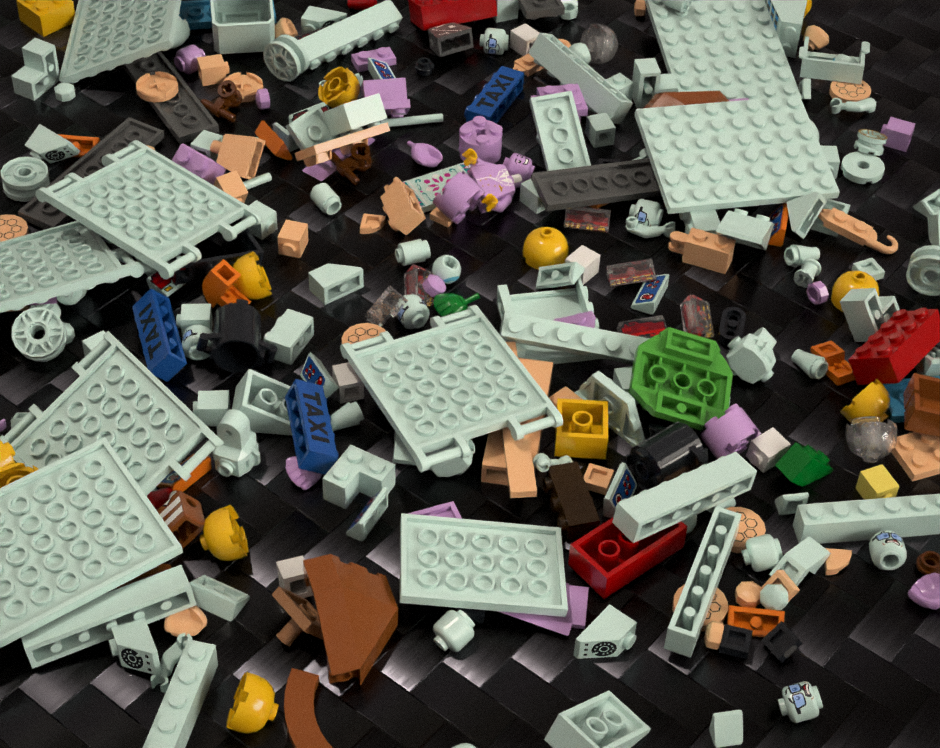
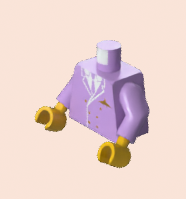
(494, 180)

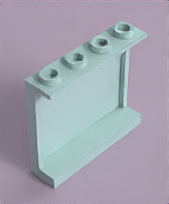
(548, 306)

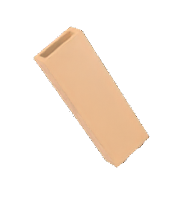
(493, 462)

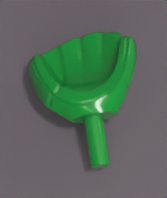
(452, 303)

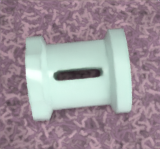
(809, 269)

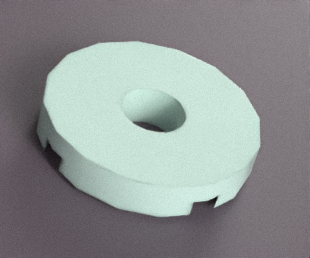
(855, 161)

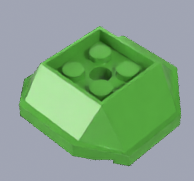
(684, 360)

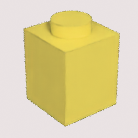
(876, 483)

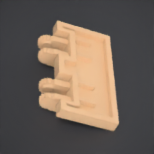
(323, 151)

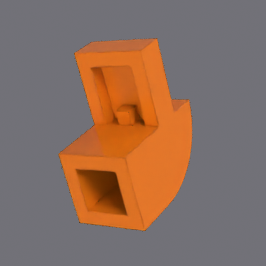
(219, 285)

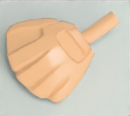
(187, 621)

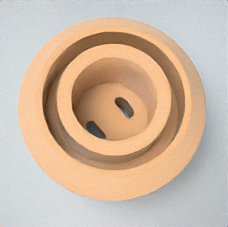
(285, 27)
(817, 37)

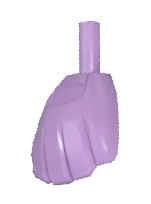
(425, 154)
(300, 477)
(926, 591)

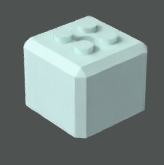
(242, 25)

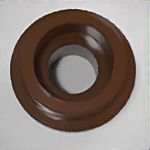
(928, 562)

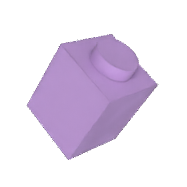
(898, 133)

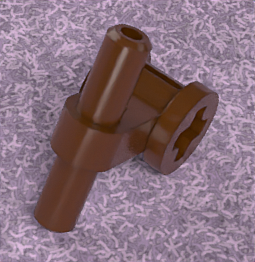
(224, 101)
(353, 162)

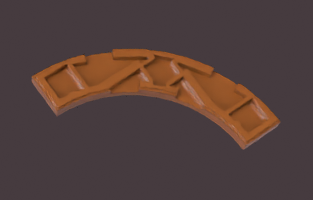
(300, 710)

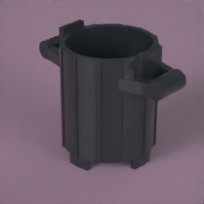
(237, 339)
(666, 454)

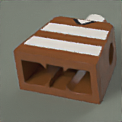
(183, 516)

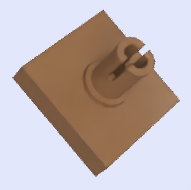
(303, 616)

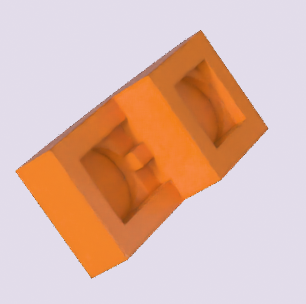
(838, 369)

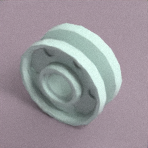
(286, 57)
(23, 177)
(924, 270)
(32, 321)

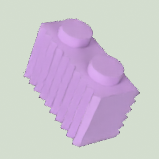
(198, 163)

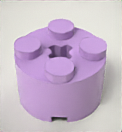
(482, 137)
(459, 196)
(729, 432)

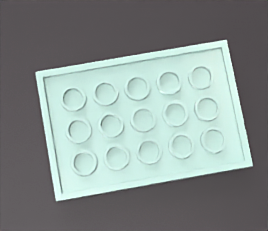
(482, 565)

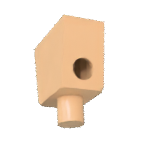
(239, 154)

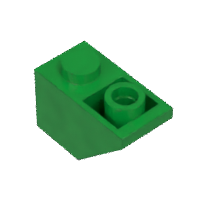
(804, 464)

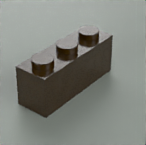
(570, 500)

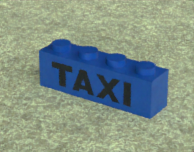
(496, 95)
(159, 335)
(311, 427)

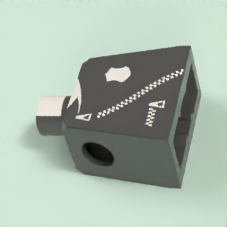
(446, 40)

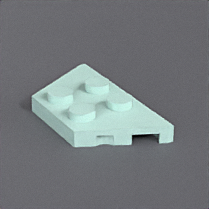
(622, 409)

